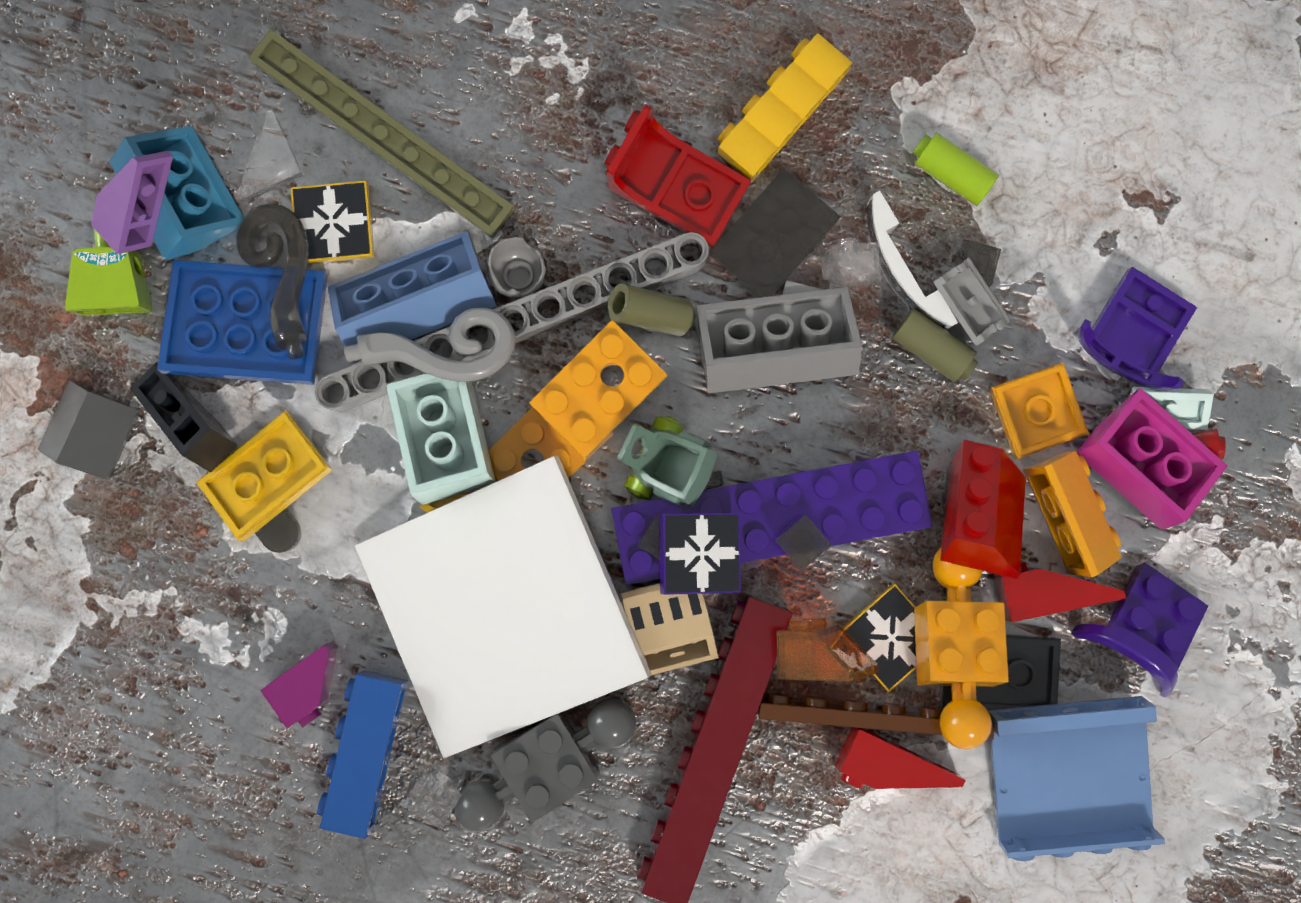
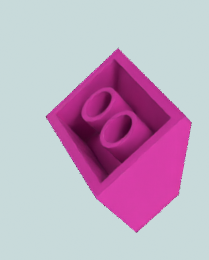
(1152, 460)

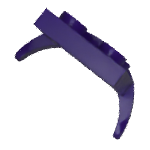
(1138, 330)
(1151, 625)

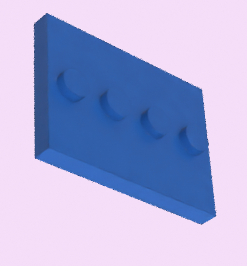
(222, 324)

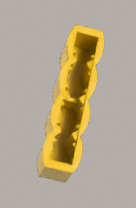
(784, 107)

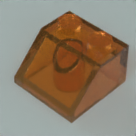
(821, 653)

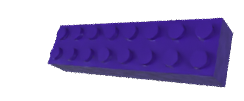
(841, 500)

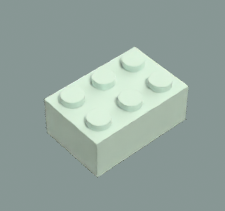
(440, 437)

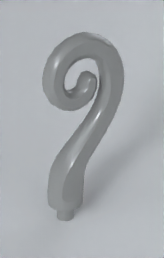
(390, 347)

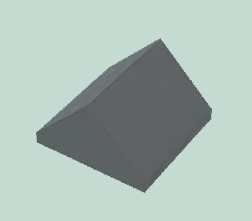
(88, 431)

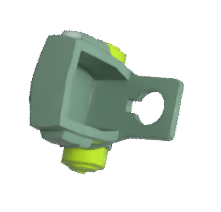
(669, 463)

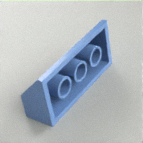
(412, 292)

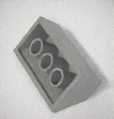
(779, 340)

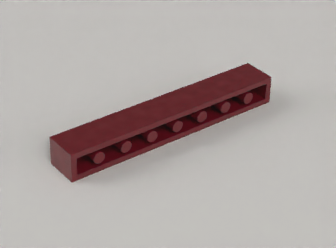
(714, 753)

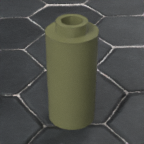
(650, 310)
(936, 346)

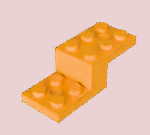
(576, 408)

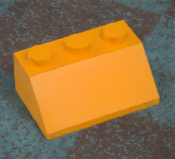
(1074, 514)

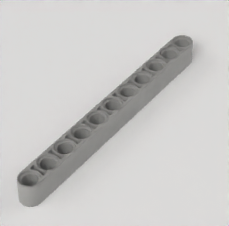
(528, 307)

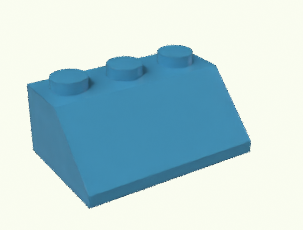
(195, 200)

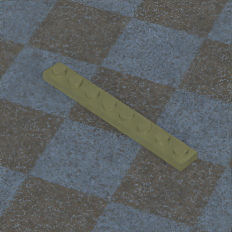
(381, 133)

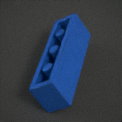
(362, 754)

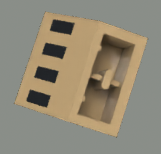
(670, 628)

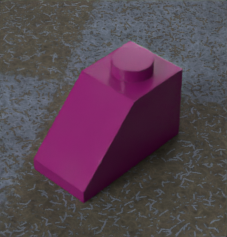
(303, 688)

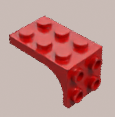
(673, 178)

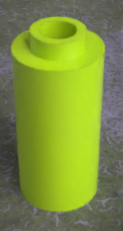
(955, 168)

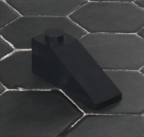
(183, 419)

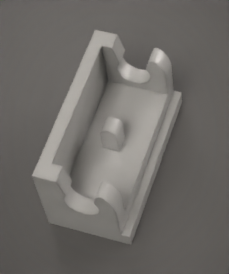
(972, 301)

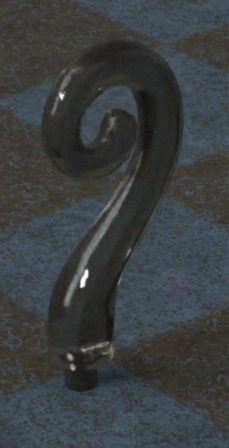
(284, 311)

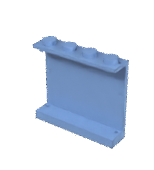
(1073, 778)

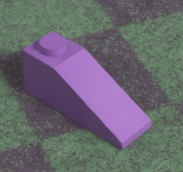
(131, 203)

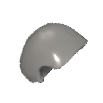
(515, 268)

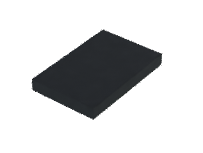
(1031, 675)

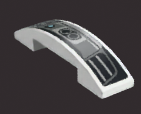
(880, 223)

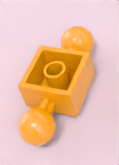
(961, 648)

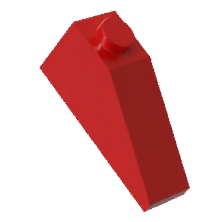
(1047, 593)
(886, 765)

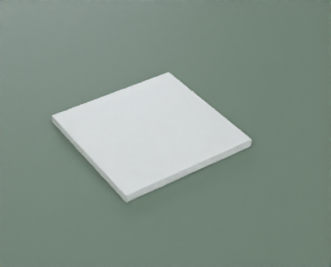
(502, 608)

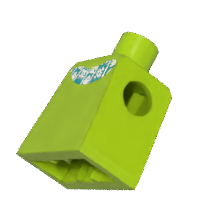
(106, 281)

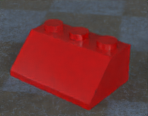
(984, 511)

